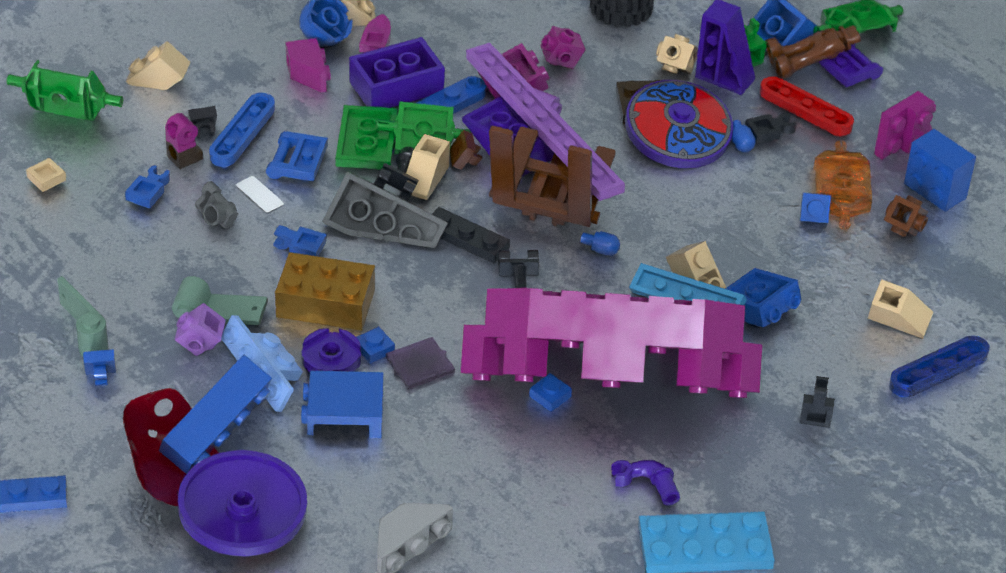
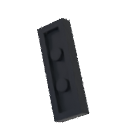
(472, 236)

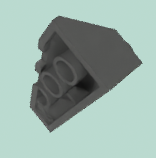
(378, 214)

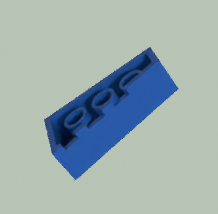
(216, 414)

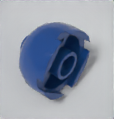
(325, 21)

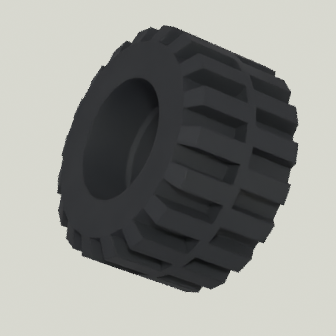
(622, 11)

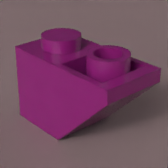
(306, 64)

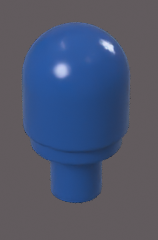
(742, 137)
(602, 242)

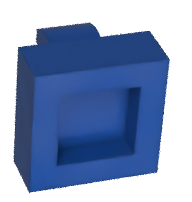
(99, 364)

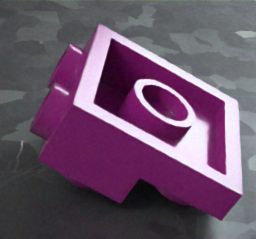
(526, 65)
(904, 124)

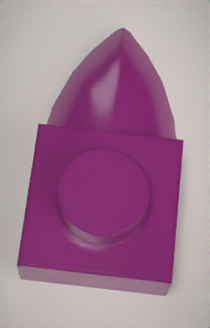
(376, 34)

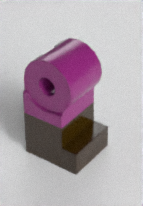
(181, 142)

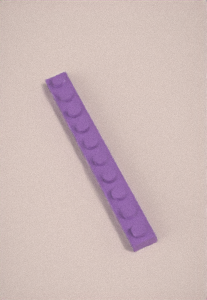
(540, 116)

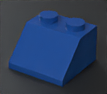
(784, 22)

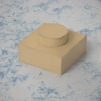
(46, 174)

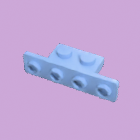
(266, 353)

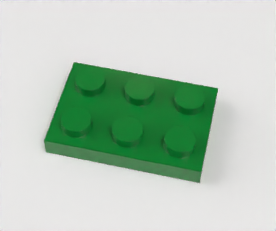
(359, 140)

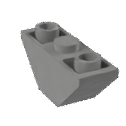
(409, 532)

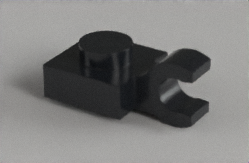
(817, 408)

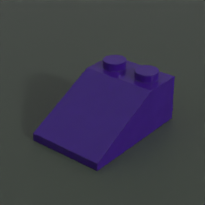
(502, 115)

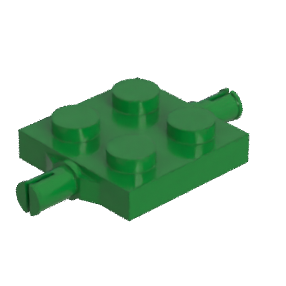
(420, 119)

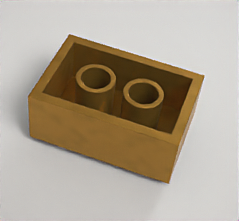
(325, 291)

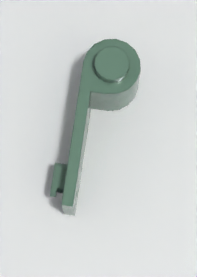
(196, 291)
(90, 324)

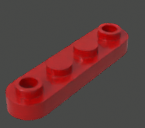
(806, 106)

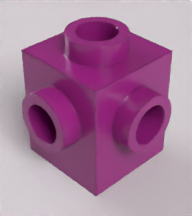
(562, 47)

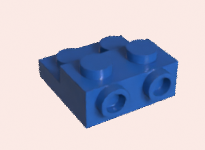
(766, 296)

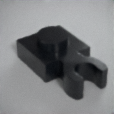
(769, 129)

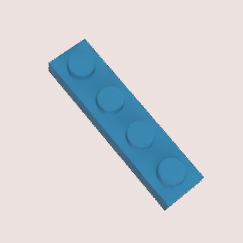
(658, 282)

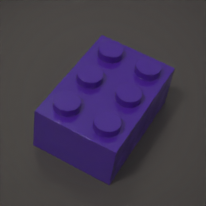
(396, 73)

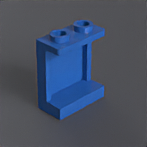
(344, 400)

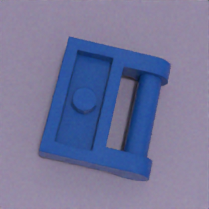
(305, 158)

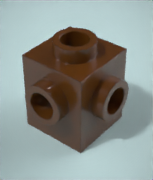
(898, 211)

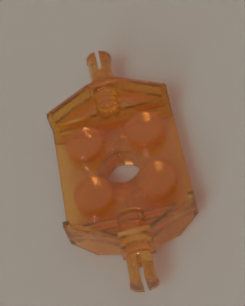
(848, 195)

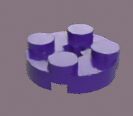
(322, 341)

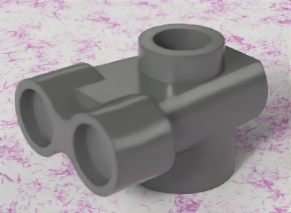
(215, 207)

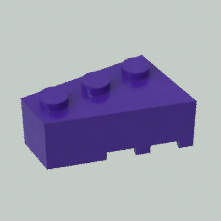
(724, 49)

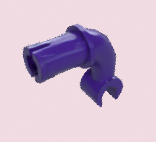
(657, 473)

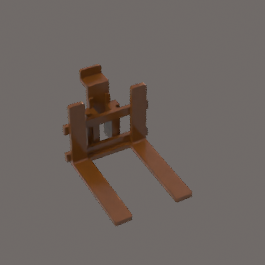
(555, 189)

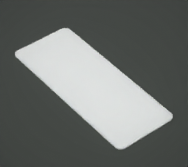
(260, 194)

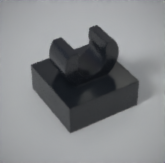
(203, 118)

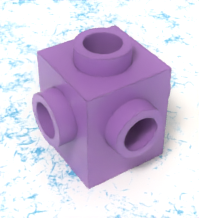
(199, 329)

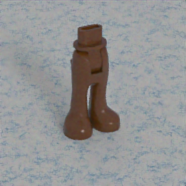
(812, 49)

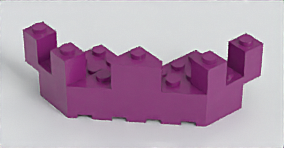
(613, 338)

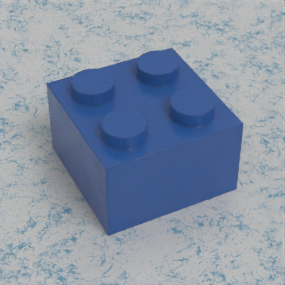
(939, 170)

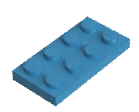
(705, 542)

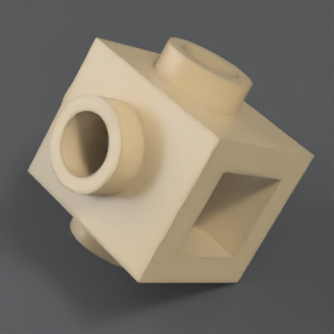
(677, 54)

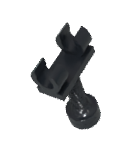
(397, 177)
(518, 267)

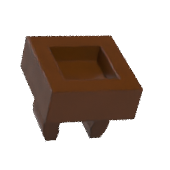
(464, 151)

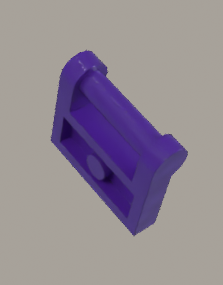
(852, 67)

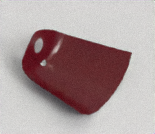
(155, 471)

